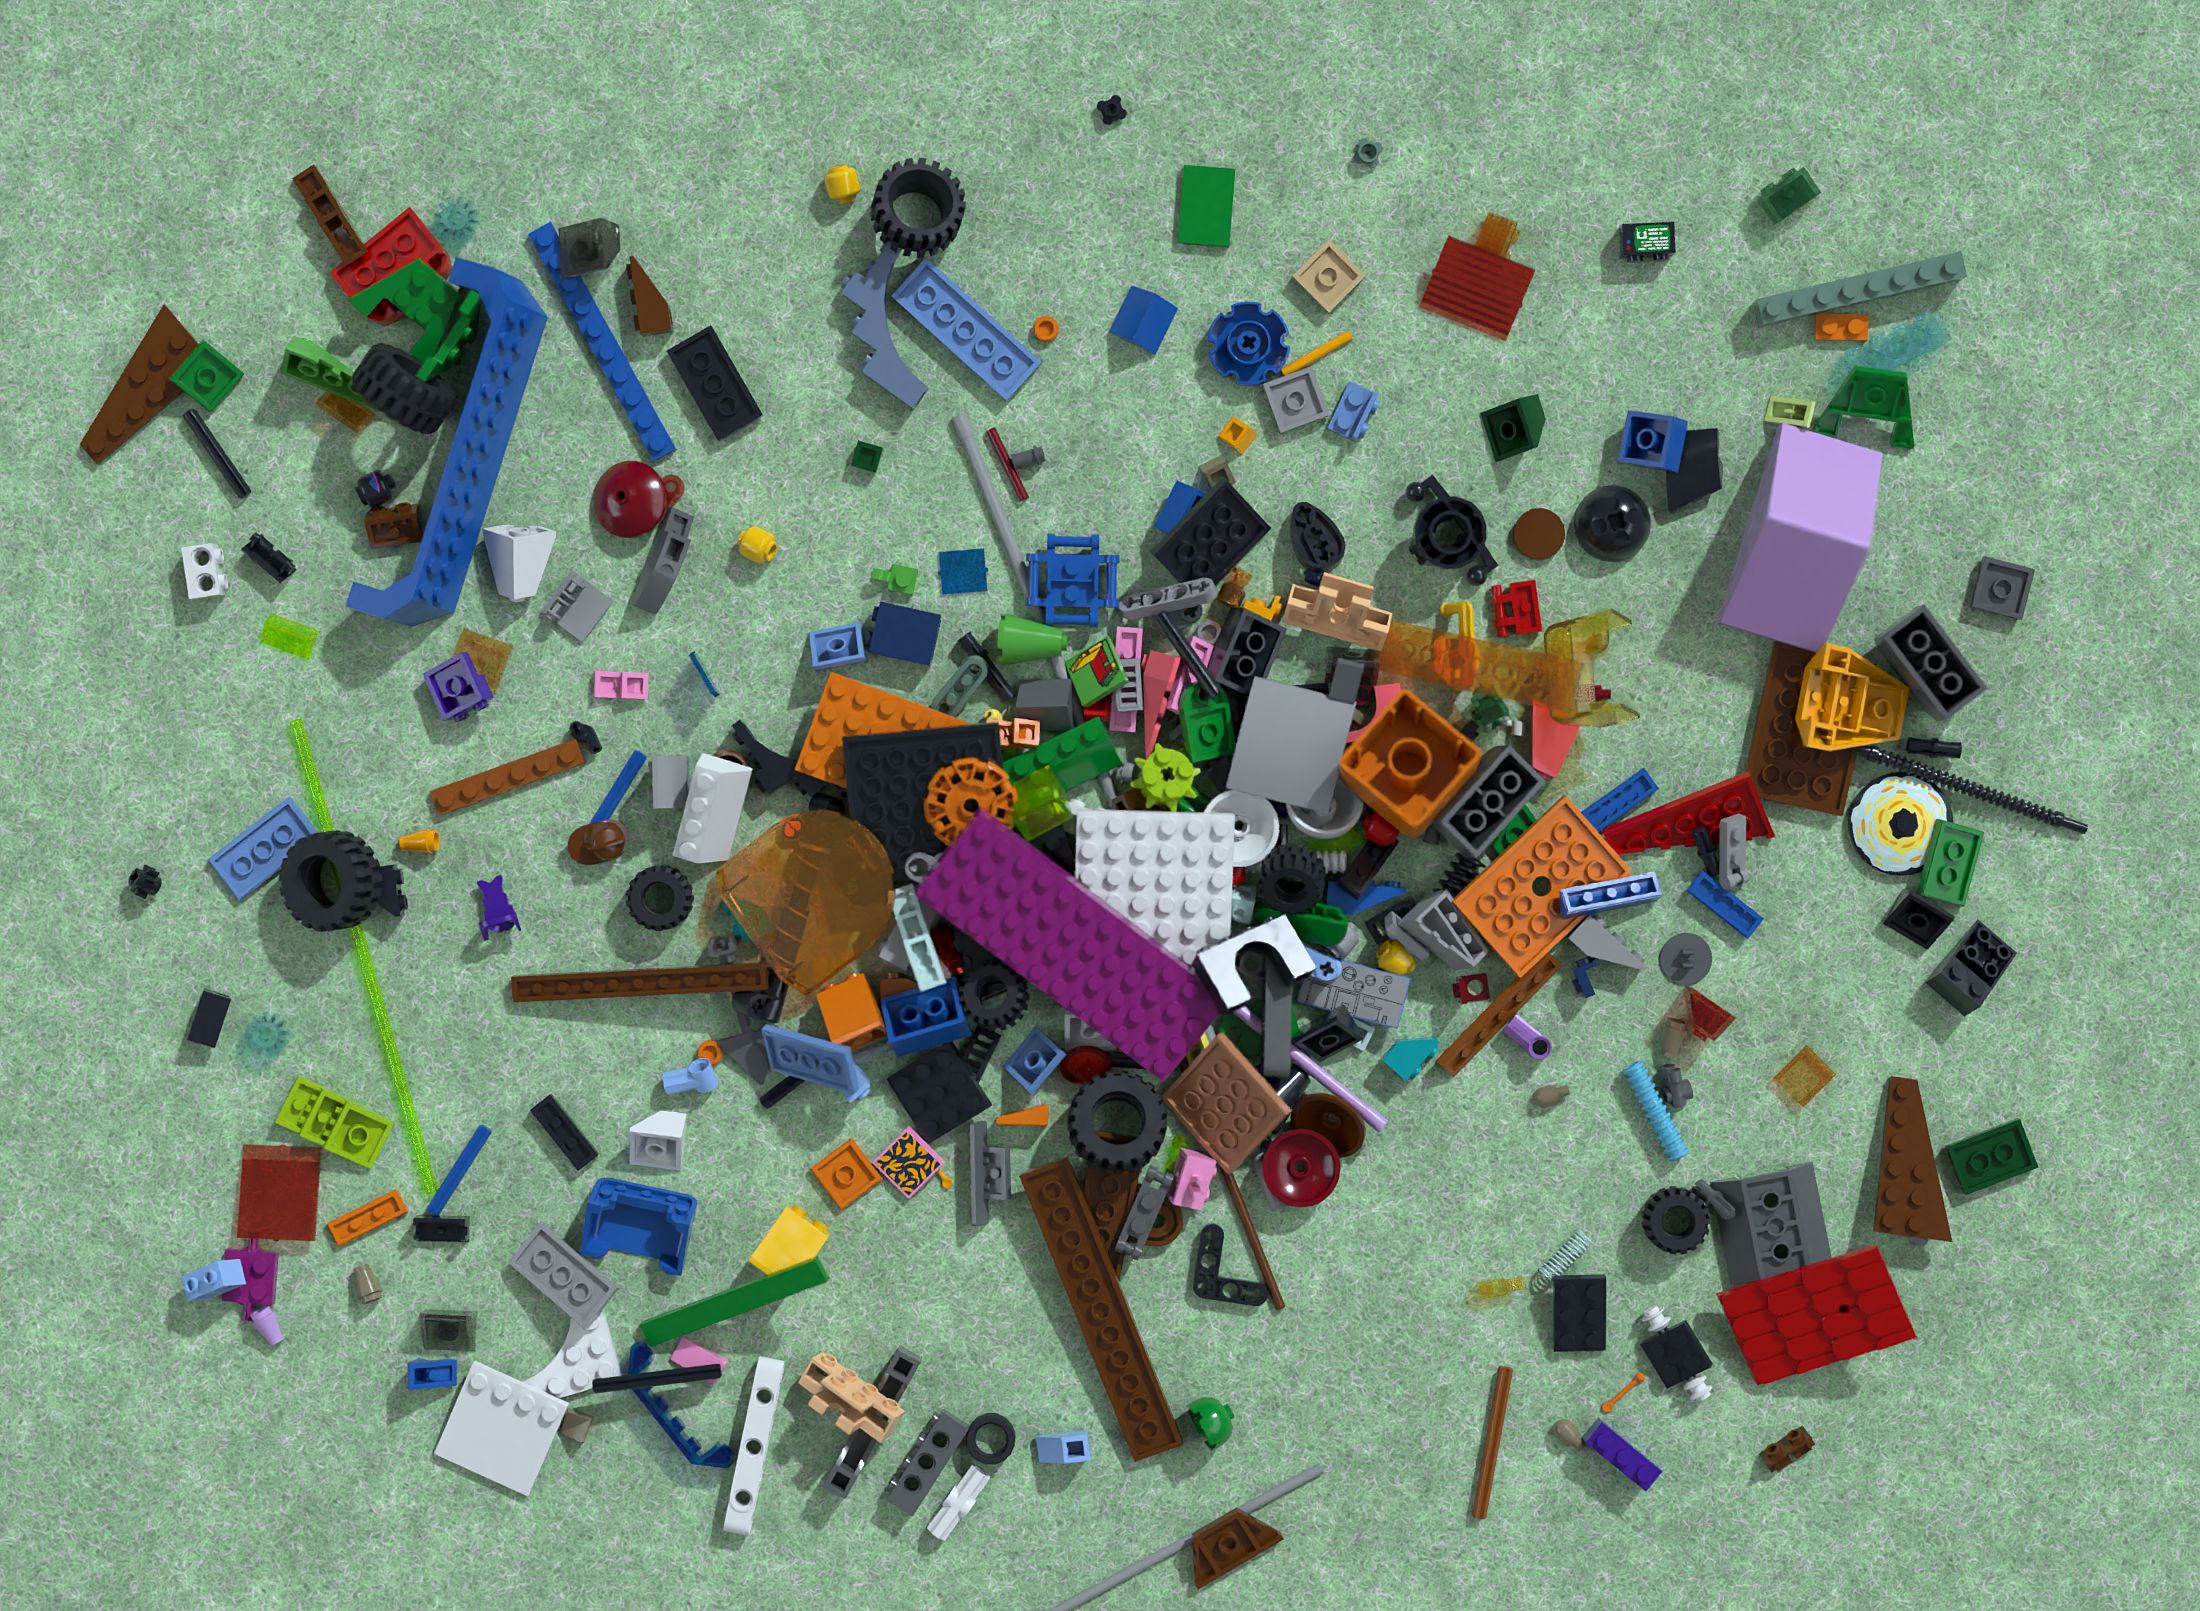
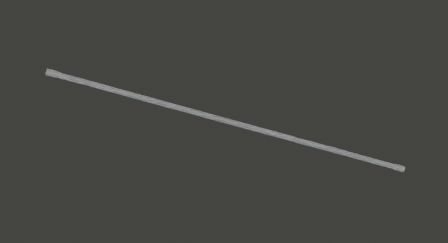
(966, 436)

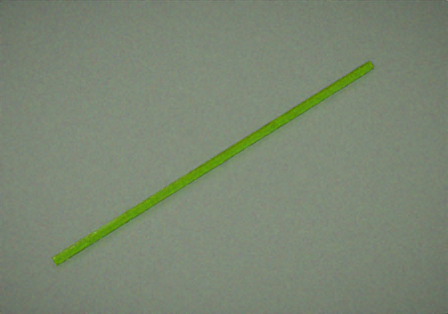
(368, 972)

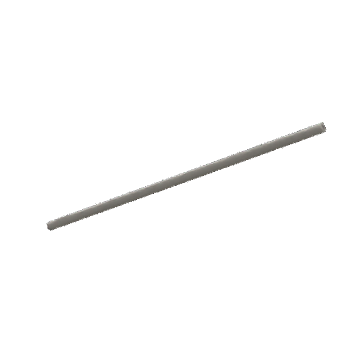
(1183, 1542)

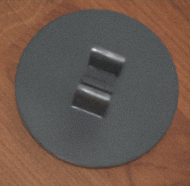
(1686, 958)

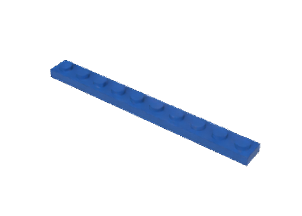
(604, 347)

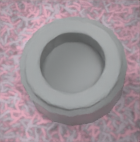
(1208, 631)

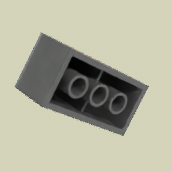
(1929, 663)
(1488, 801)

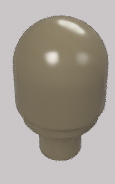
(1550, 1095)
(1568, 1434)

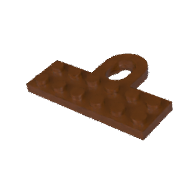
(1111, 1200)

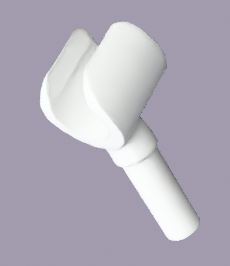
(1517, 727)

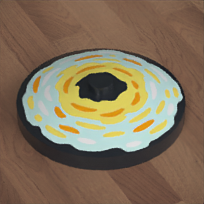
(1895, 822)

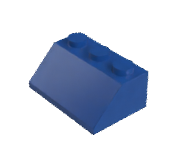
(925, 1018)

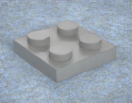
(1295, 400)

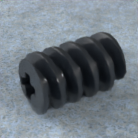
(1461, 875)

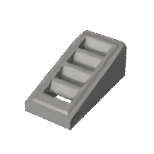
(1136, 706)

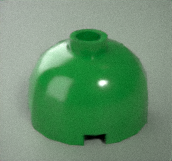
(1211, 1420)

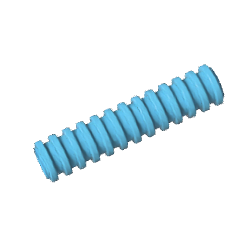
(1655, 1111)

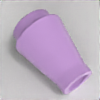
(266, 1323)

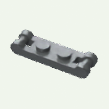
(1143, 1212)

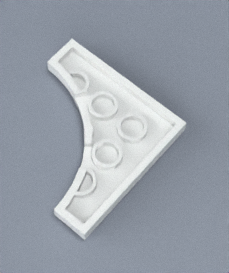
(583, 1357)

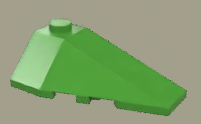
(320, 369)

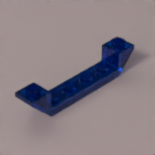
(715, 1456)

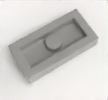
(1410, 944)

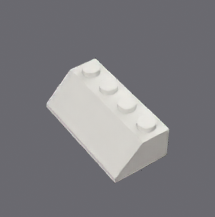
(712, 810)

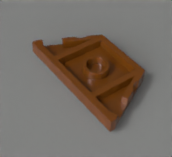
(1228, 1544)

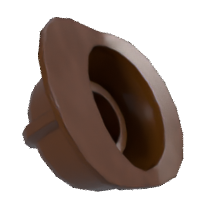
(598, 842)

